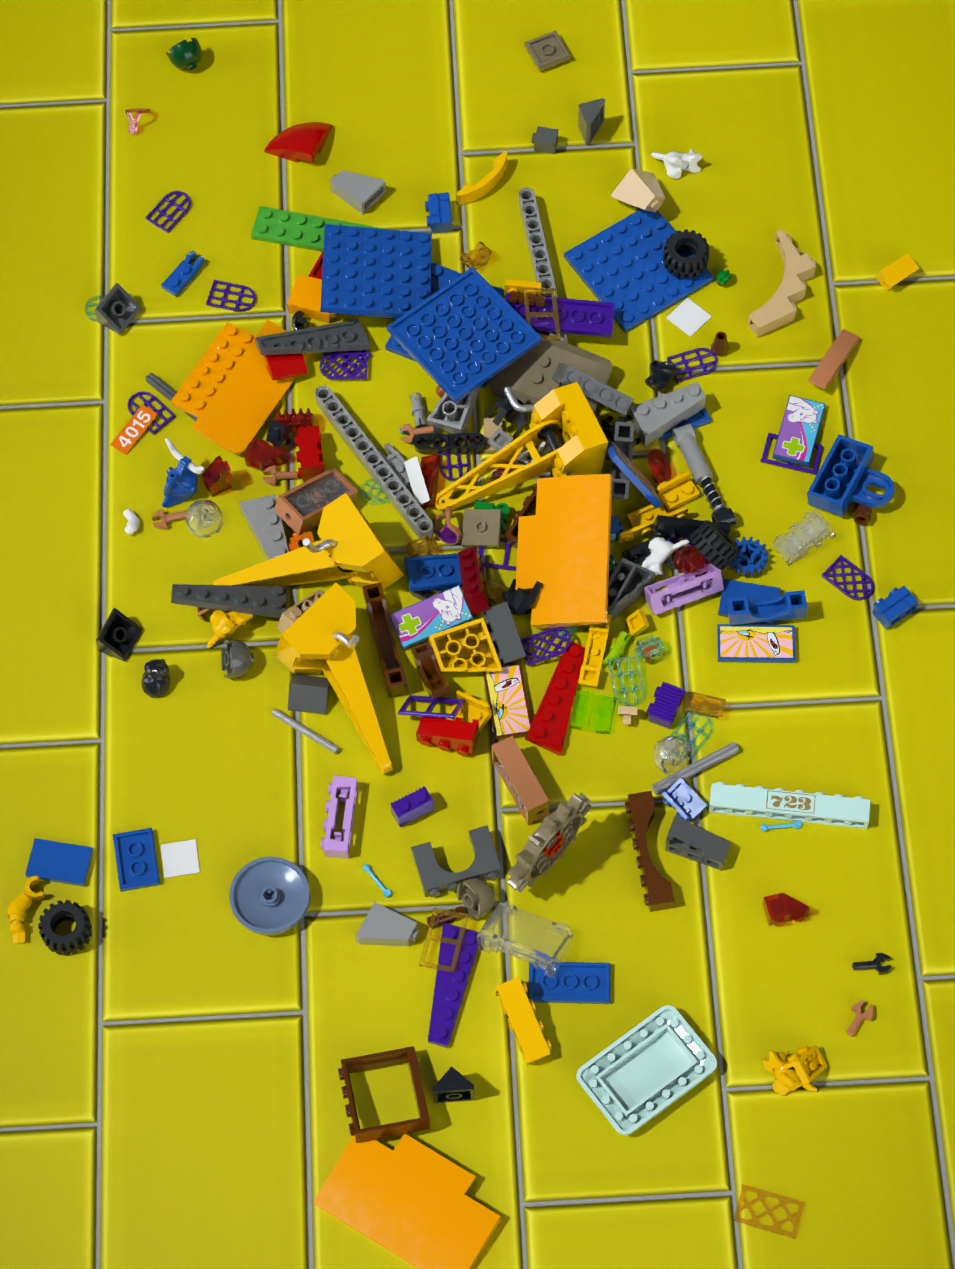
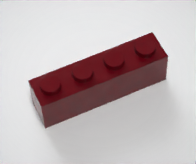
(473, 580)

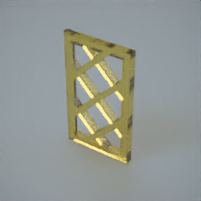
(782, 1201)

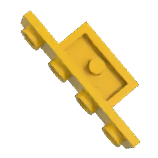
(643, 519)

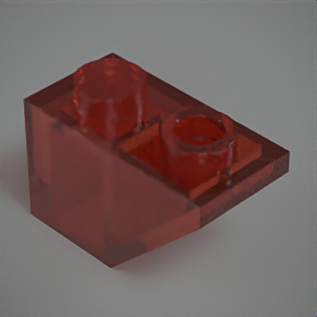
(263, 455)
(217, 477)
(783, 908)

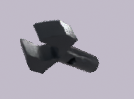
(882, 970)

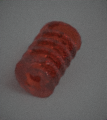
(295, 420)

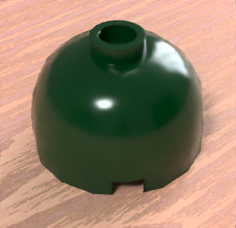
(185, 54)

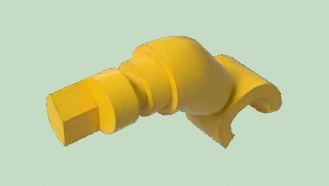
(18, 909)

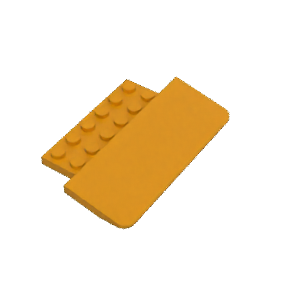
(232, 389)

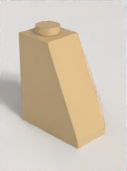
(640, 190)

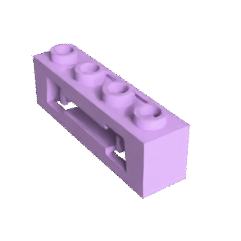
(683, 589)
(336, 847)

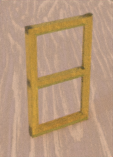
(543, 314)
(446, 940)

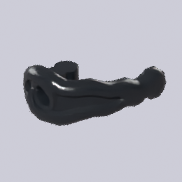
(299, 320)

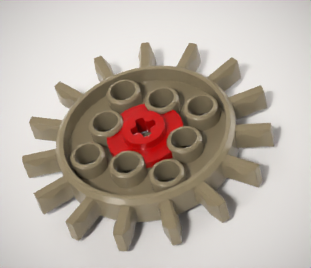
(549, 842)

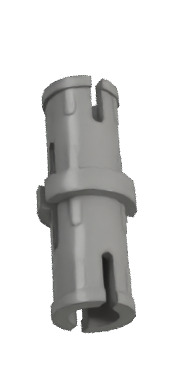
(418, 410)

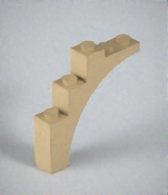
(781, 307)

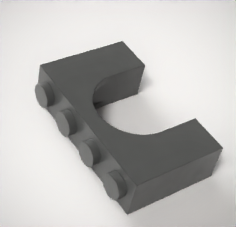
(593, 388)
(624, 441)
(436, 880)

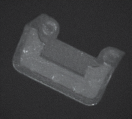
(525, 937)

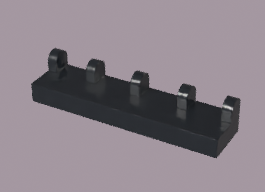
(680, 526)

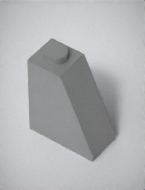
(357, 189)
(386, 928)

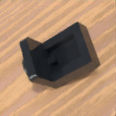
(278, 434)

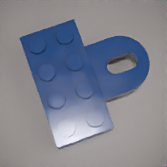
(846, 478)

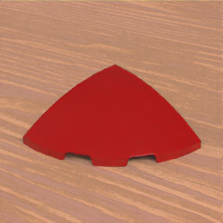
(300, 141)

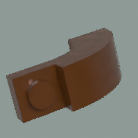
(429, 671)

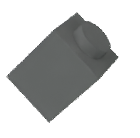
(545, 140)

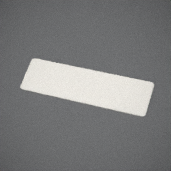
(416, 480)

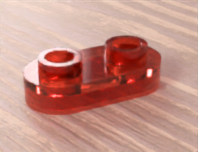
(659, 468)

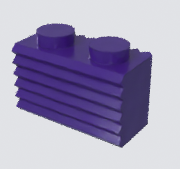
(665, 705)
(412, 806)

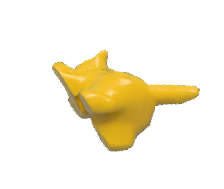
(225, 624)
(785, 1079)

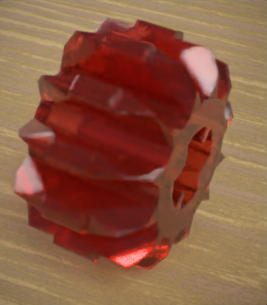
(688, 560)

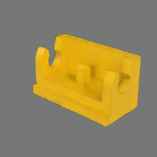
(897, 272)

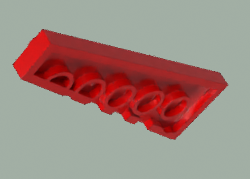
(553, 714)

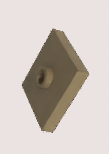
(547, 50)
(481, 527)

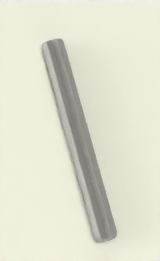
(696, 767)

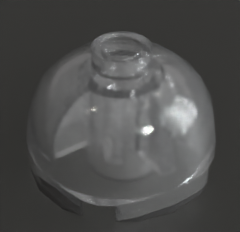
(204, 518)
(671, 754)

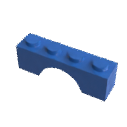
(788, 606)

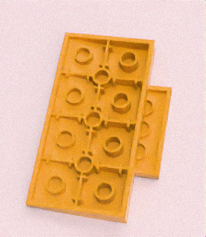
(567, 550)
(409, 1203)

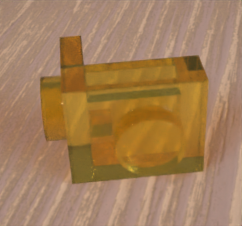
(477, 257)
(422, 547)

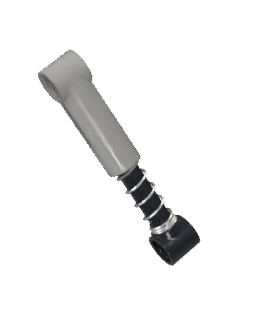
(685, 439)

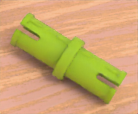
(617, 648)

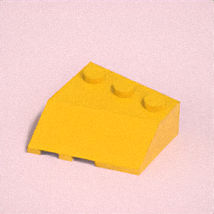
(465, 648)

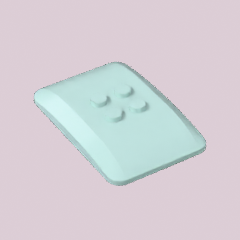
(646, 1070)

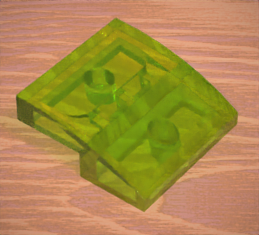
(592, 712)

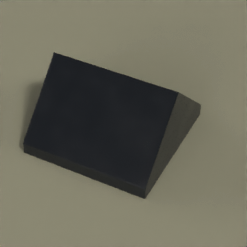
(118, 635)
(453, 1088)

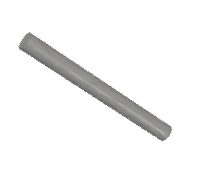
(306, 731)

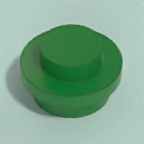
(723, 277)

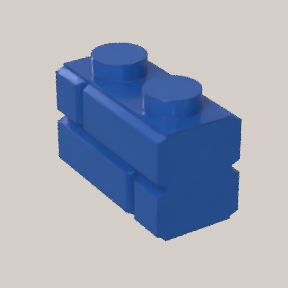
(440, 212)
(894, 607)

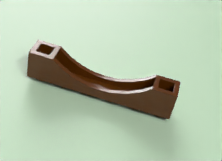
(385, 640)
(658, 889)

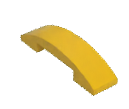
(469, 193)
(594, 653)

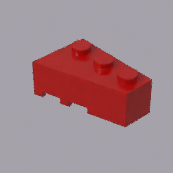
(309, 452)
(449, 734)

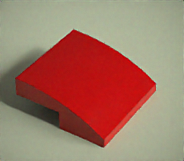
(285, 365)

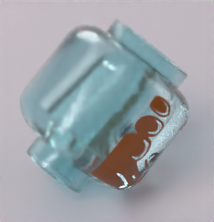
(649, 648)

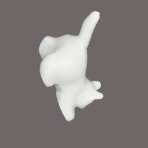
(678, 162)
(660, 551)

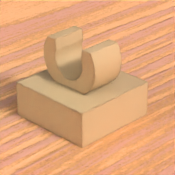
(627, 712)

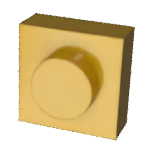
(637, 622)

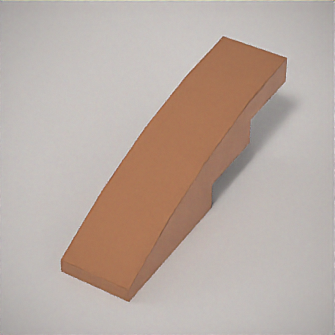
(833, 359)

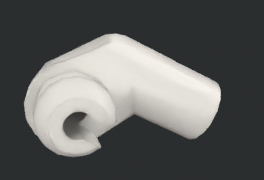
(133, 521)

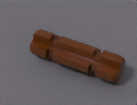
(532, 299)
(440, 918)

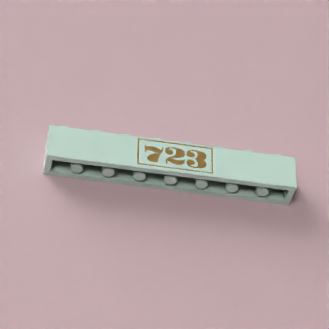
(789, 805)

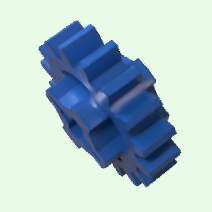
(754, 552)

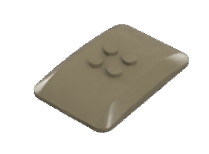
(533, 372)

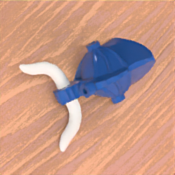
(182, 480)

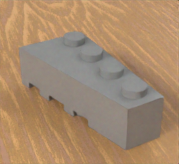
(666, 411)
(453, 416)
(265, 525)

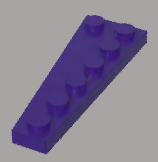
(449, 985)

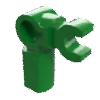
(503, 506)

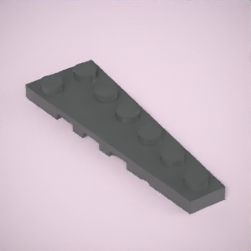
(324, 338)
(253, 600)

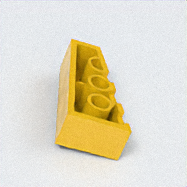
(523, 1020)

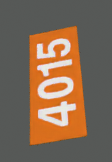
(134, 429)

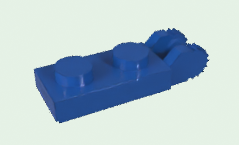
(183, 274)

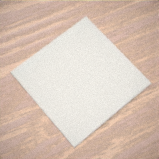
(688, 317)
(180, 858)

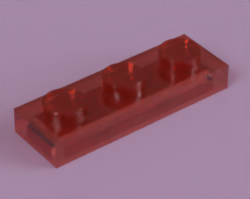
(430, 472)

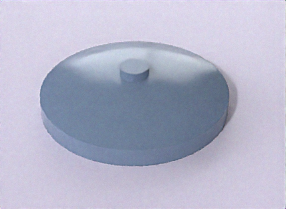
(269, 895)

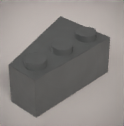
(627, 586)
(504, 633)
(696, 844)

